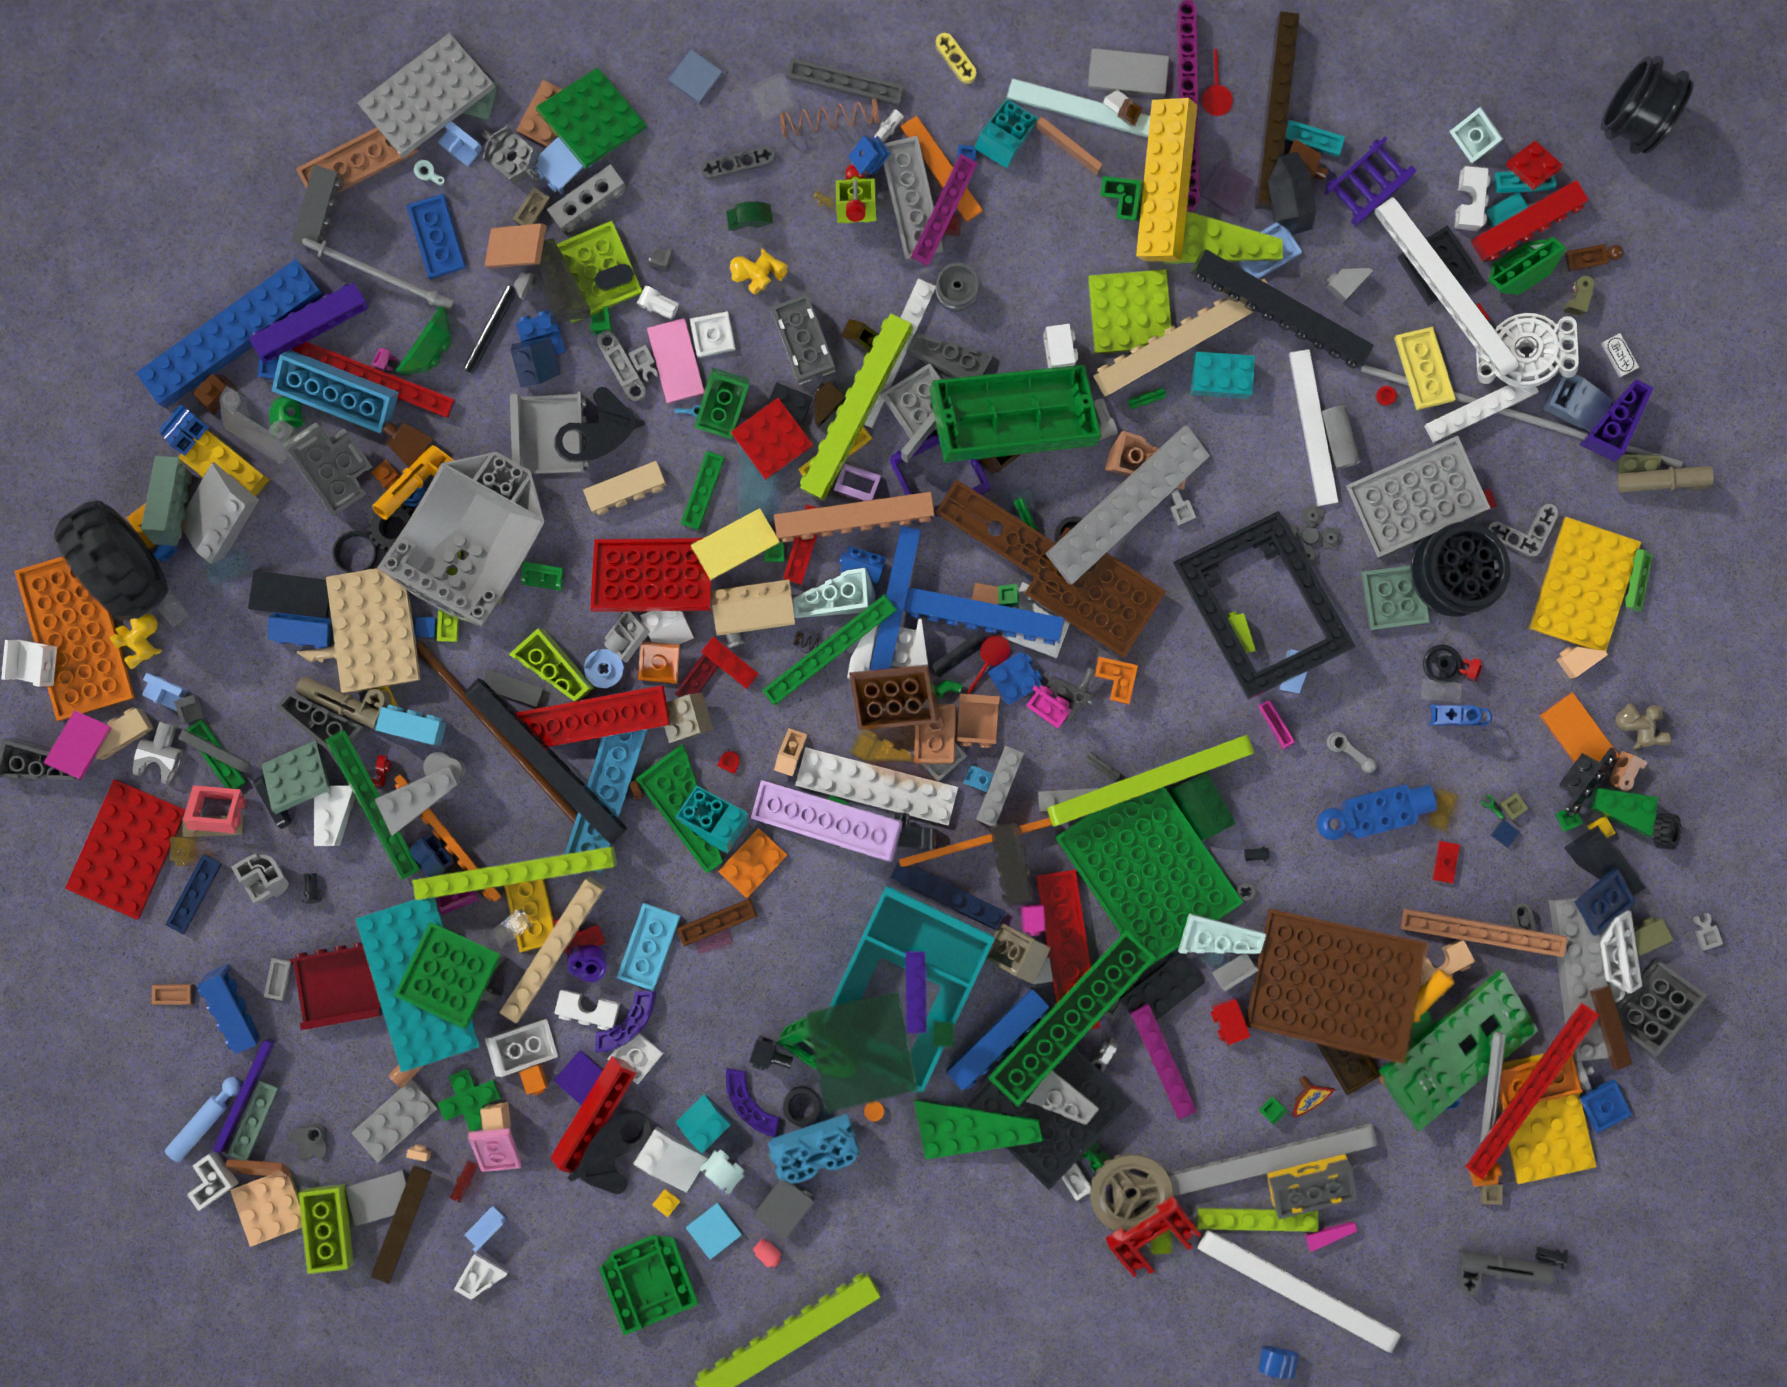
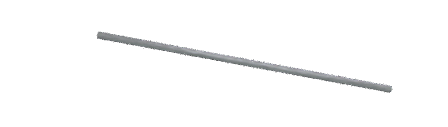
(1521, 416)

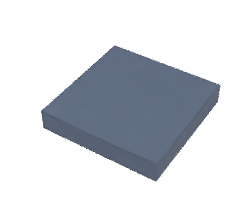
(695, 76)

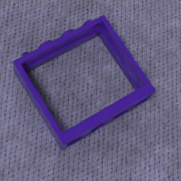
(932, 441)

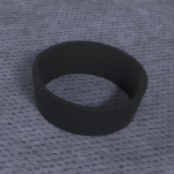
(339, 542)

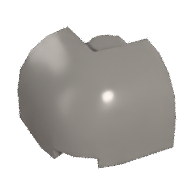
(260, 877)

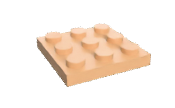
(267, 1208)

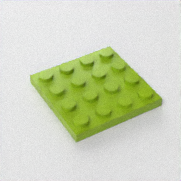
(592, 253)
(1128, 309)

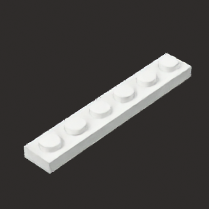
(1477, 411)

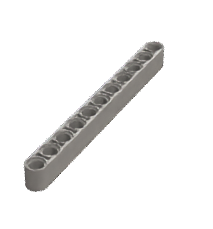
(1273, 1159)

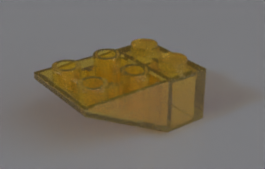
(874, 750)

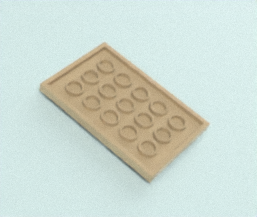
(372, 631)

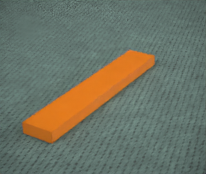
(939, 165)

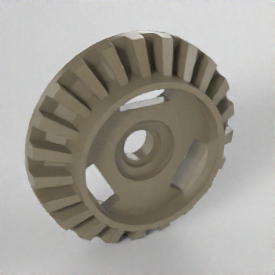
(1121, 1211)

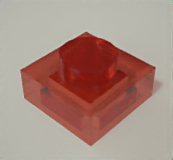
(953, 227)

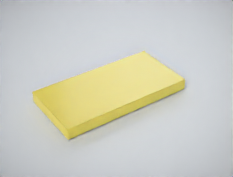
(1424, 368)
(735, 544)

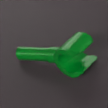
(1492, 806)

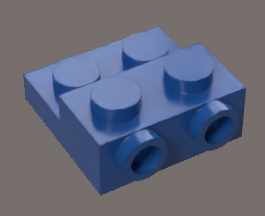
(540, 327)
(1015, 677)

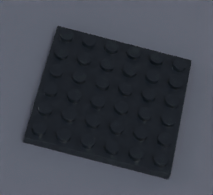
(1062, 1137)

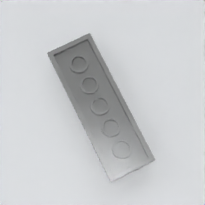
(909, 191)

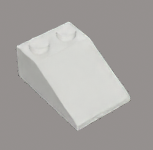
(521, 1047)
(670, 1160)

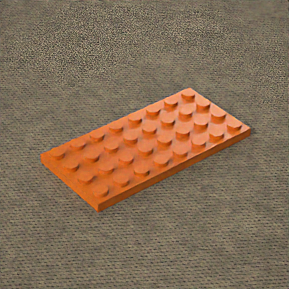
(65, 615)

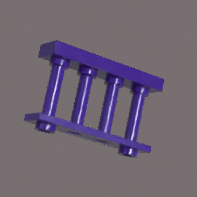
(1373, 199)

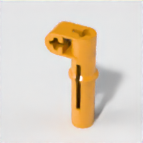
(409, 481)
(1431, 991)

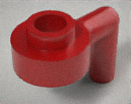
(382, 766)

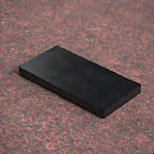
(288, 594)

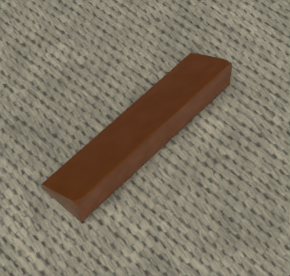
(1611, 1027)

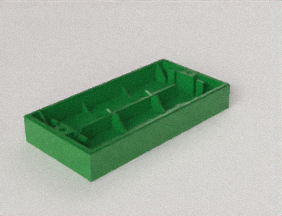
(1014, 413)

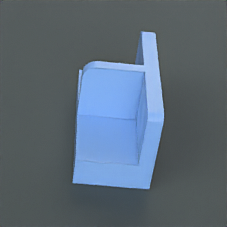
(460, 144)
(162, 691)

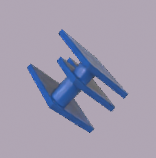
(874, 155)

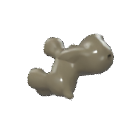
(1631, 720)

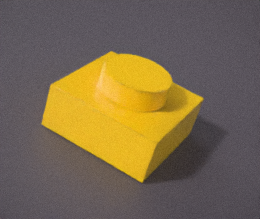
(1604, 825)
(666, 1202)

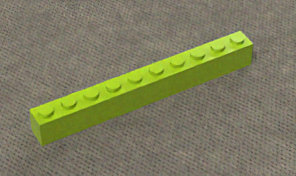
(857, 407)
(514, 873)
(792, 1334)

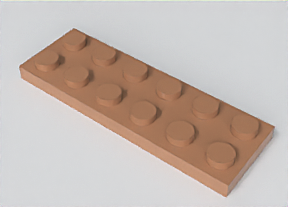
(356, 159)

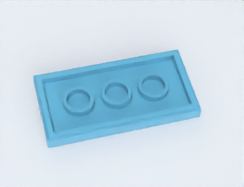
(648, 946)

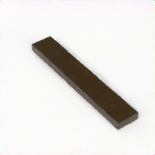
(401, 1224)

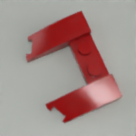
(1127, 1244)

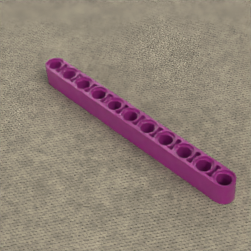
(1189, 78)

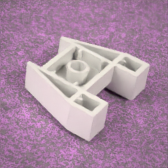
(909, 649)

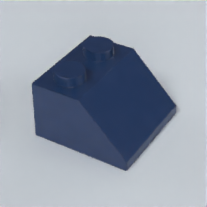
(534, 361)

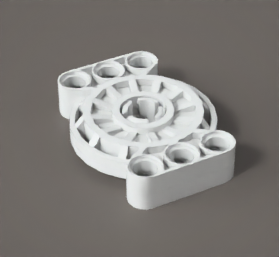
(1546, 341)

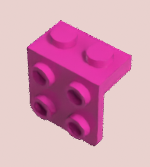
(1050, 708)

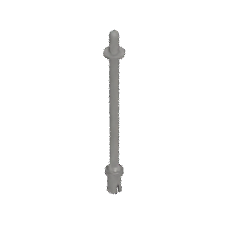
(431, 296)

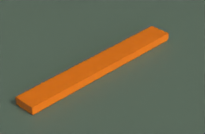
(967, 844)

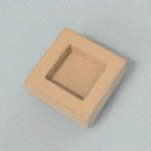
(419, 1152)

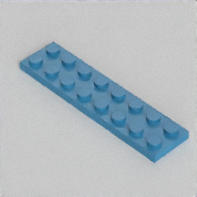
(610, 783)

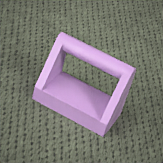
(854, 493)

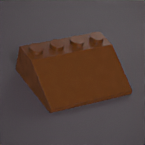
(894, 697)

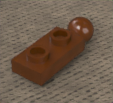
(1592, 256)

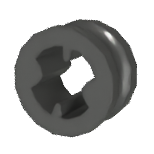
(1245, 885)

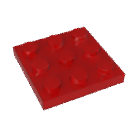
(771, 439)

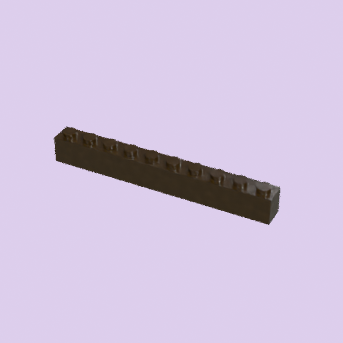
(1277, 102)

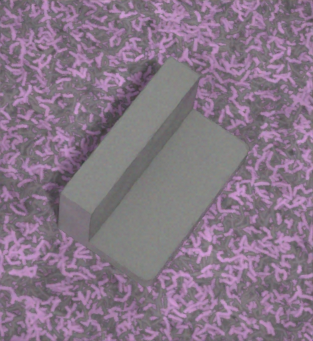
(1234, 971)

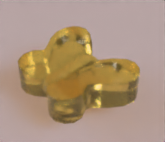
(826, 201)

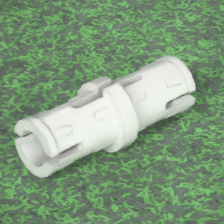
(887, 127)

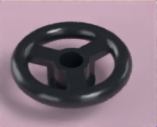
(1437, 660)

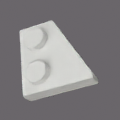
(479, 1276)

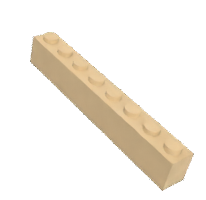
(552, 949)

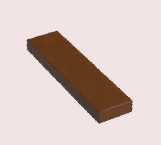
(717, 922)

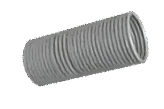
(1341, 436)

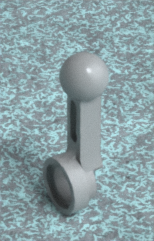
(1367, 764)

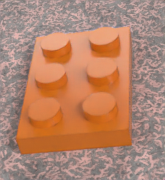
(752, 863)

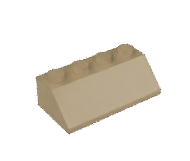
(753, 607)

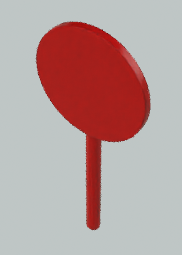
(1217, 99)
(993, 652)

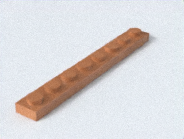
(1483, 932)

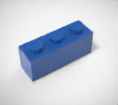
(300, 630)

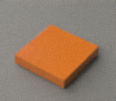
(659, 662)

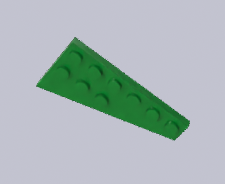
(668, 787)

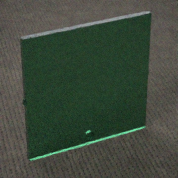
(861, 1051)

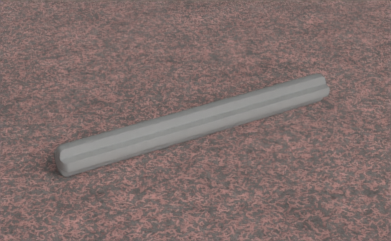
(1493, 1083)

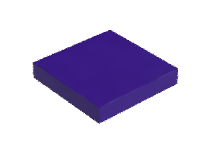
(579, 1076)

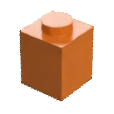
(534, 1079)

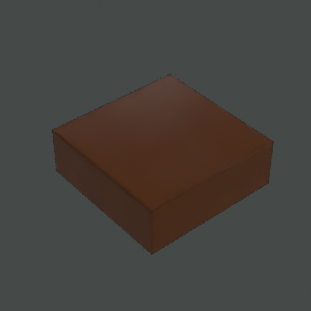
(1129, 112)

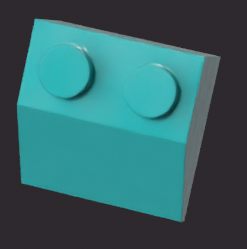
(703, 1123)

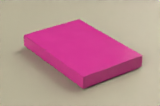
(77, 745)

